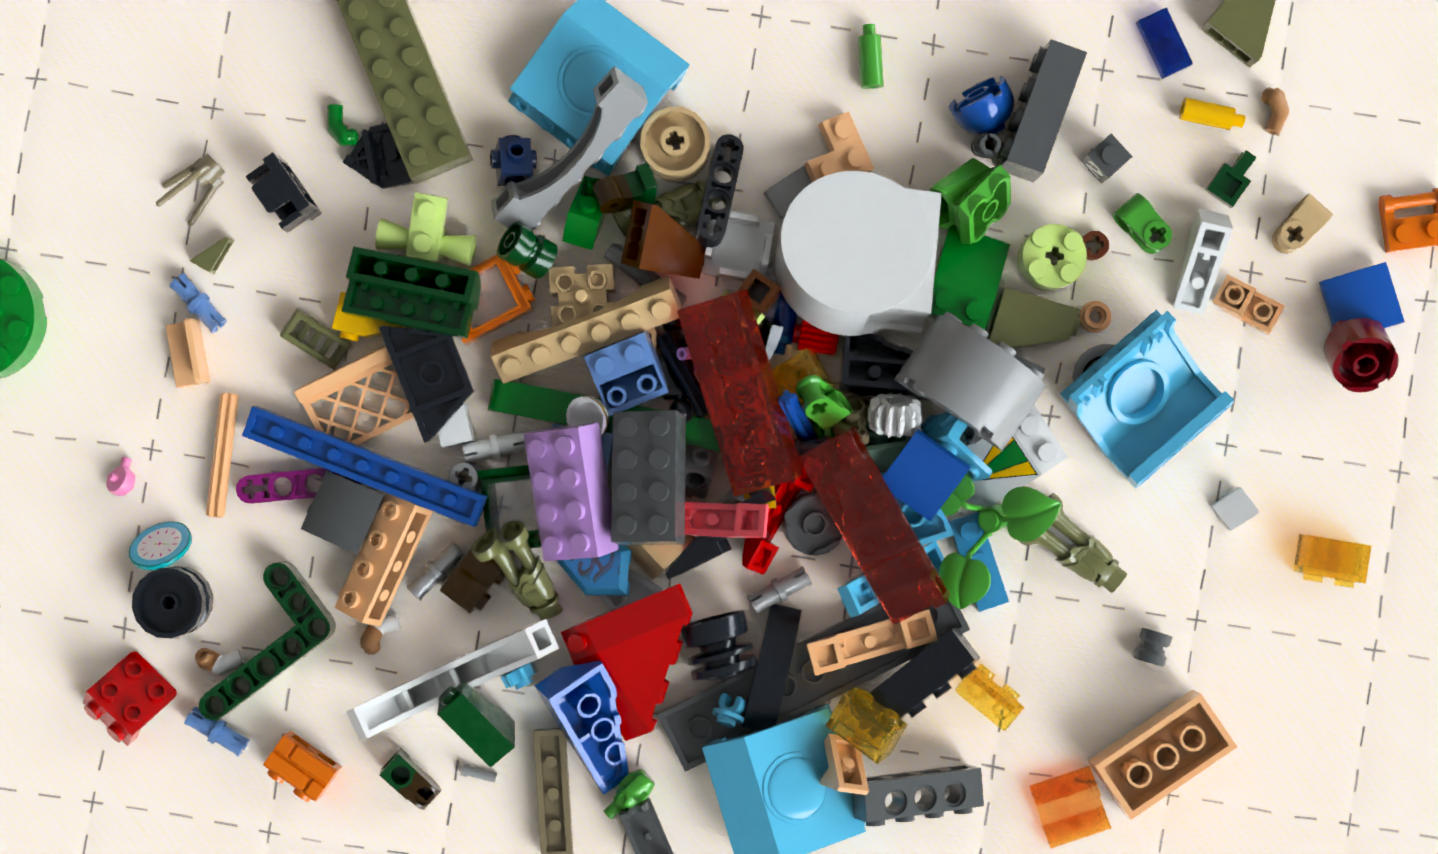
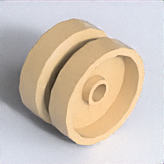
(675, 125)

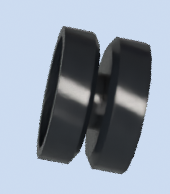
(161, 617)

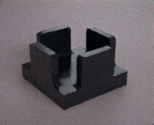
(282, 193)

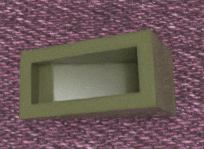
(213, 256)

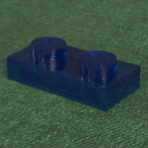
(1164, 43)

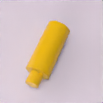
(1210, 114)

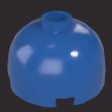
(985, 107)

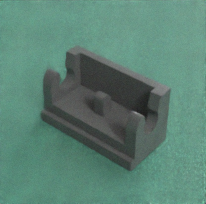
(645, 829)

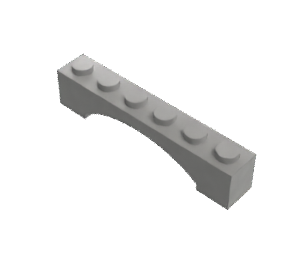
(617, 104)

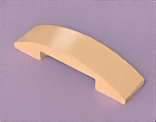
(870, 641)

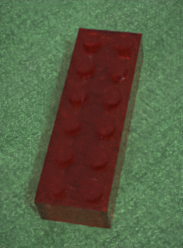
(740, 392)

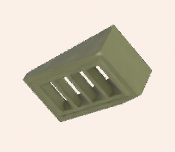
(296, 317)

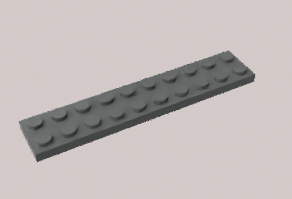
(693, 725)

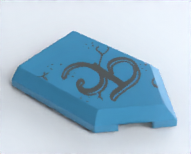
(601, 574)

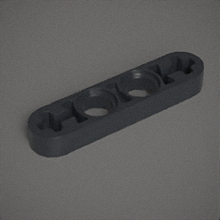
(719, 190)

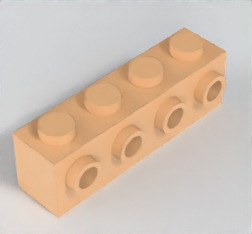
(383, 560)

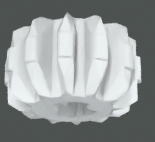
(894, 414)

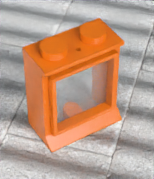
(501, 298)

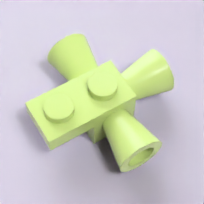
(426, 236)

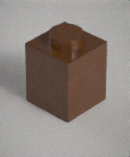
(761, 291)

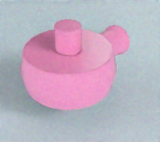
(121, 479)

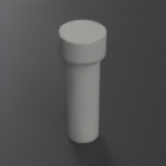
(478, 773)

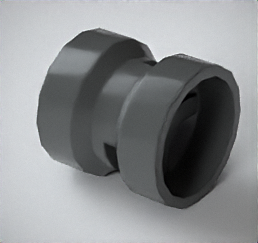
(1153, 645)

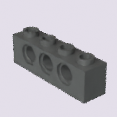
(964, 794)

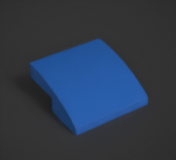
(1363, 295)
(925, 474)

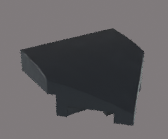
(378, 158)

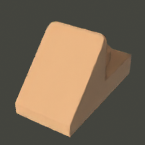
(845, 768)

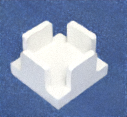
(742, 248)

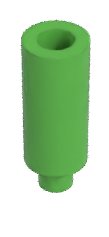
(870, 58)

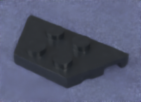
(429, 375)

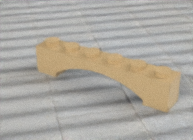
(533, 351)

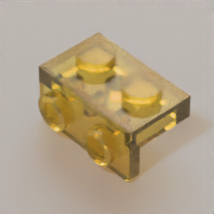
(990, 699)

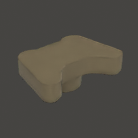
(857, 418)

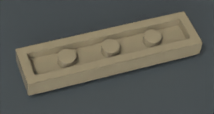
(553, 791)

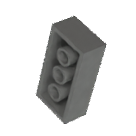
(1042, 111)
(648, 478)

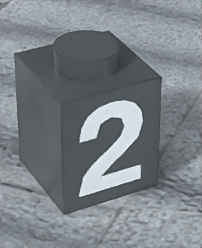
(1106, 158)

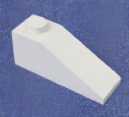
(1202, 260)

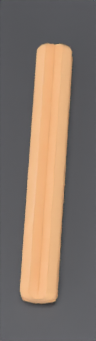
(222, 455)

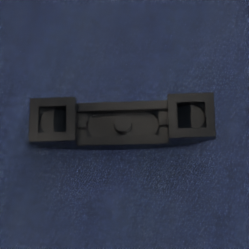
(772, 667)

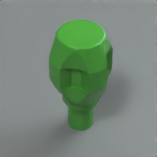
(630, 792)

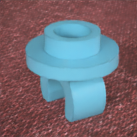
(729, 715)

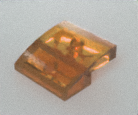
(1069, 807)

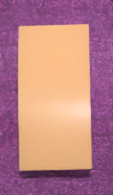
(1248, 304)

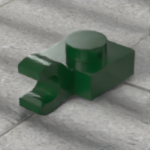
(1230, 181)

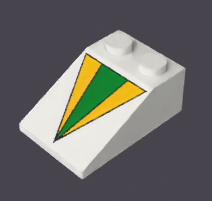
(1026, 457)

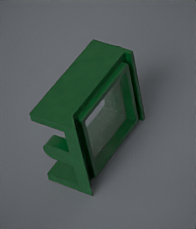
(510, 499)

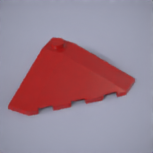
(636, 650)

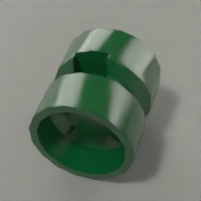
(530, 252)

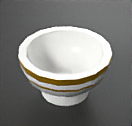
(588, 410)

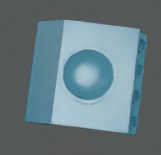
(576, 56)
(1145, 399)
(774, 790)

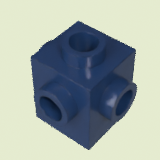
(513, 159)

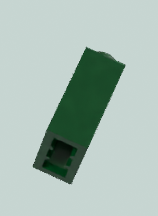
(477, 722)

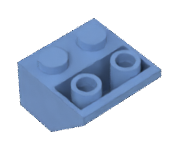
(627, 372)

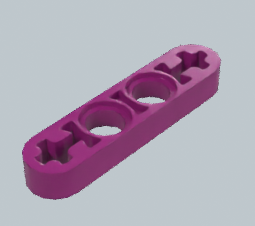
(297, 478)

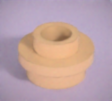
(1104, 312)

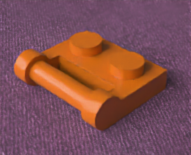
(1410, 231)

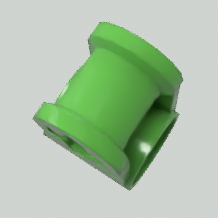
(1141, 221)
(822, 401)

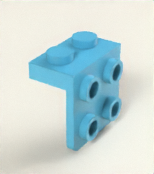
(946, 431)

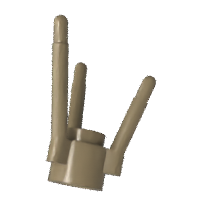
(205, 171)

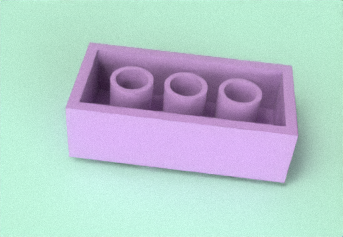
(570, 491)

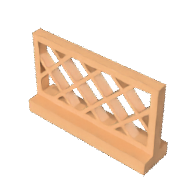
(346, 376)

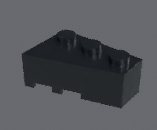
(871, 366)

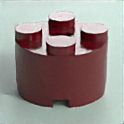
(1360, 354)

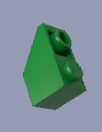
(584, 217)

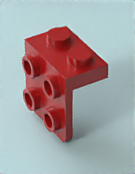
(128, 697)

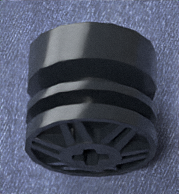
(718, 645)

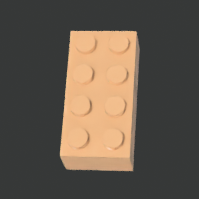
(1162, 754)

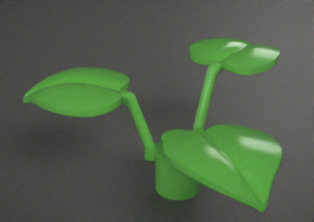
(1024, 513)

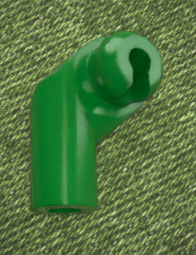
(337, 129)

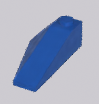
(586, 711)

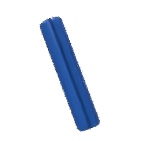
(796, 416)

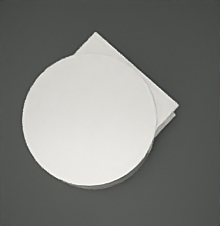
(859, 254)

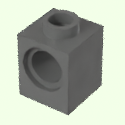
(699, 470)

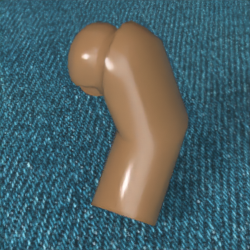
(1279, 107)

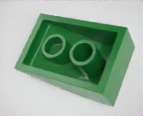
(968, 278)

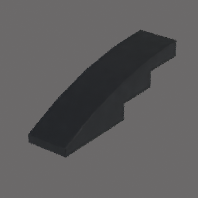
(707, 548)

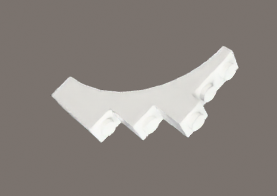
(473, 669)

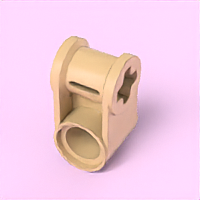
(1302, 222)

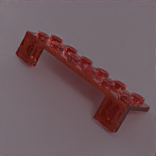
(874, 526)

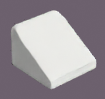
(1235, 508)

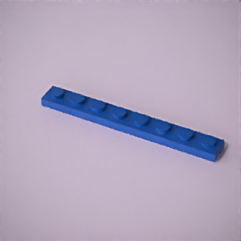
(365, 466)

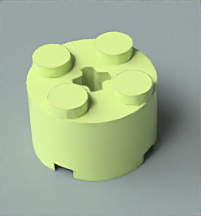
(1065, 245)

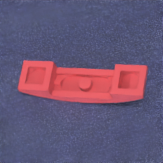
(726, 520)

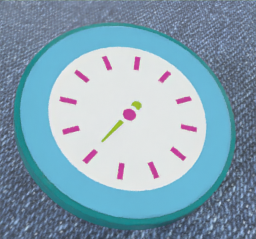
(160, 545)

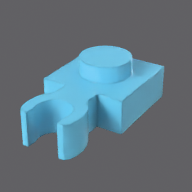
(520, 676)

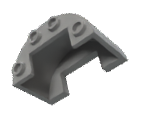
(972, 378)

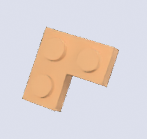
(845, 149)

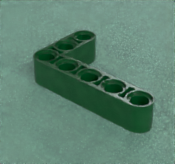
(276, 651)

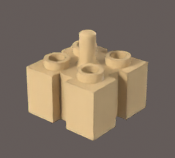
(580, 293)

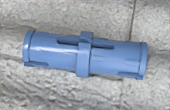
(198, 303)
(217, 732)

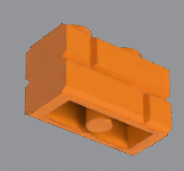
(301, 767)

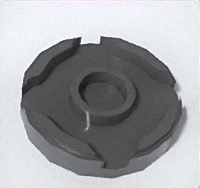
(810, 525)

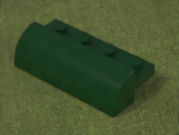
(411, 292)

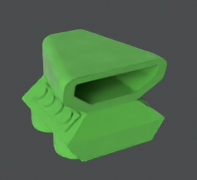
(973, 199)

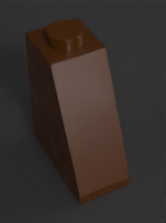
(660, 243)

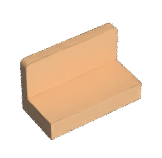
(187, 353)

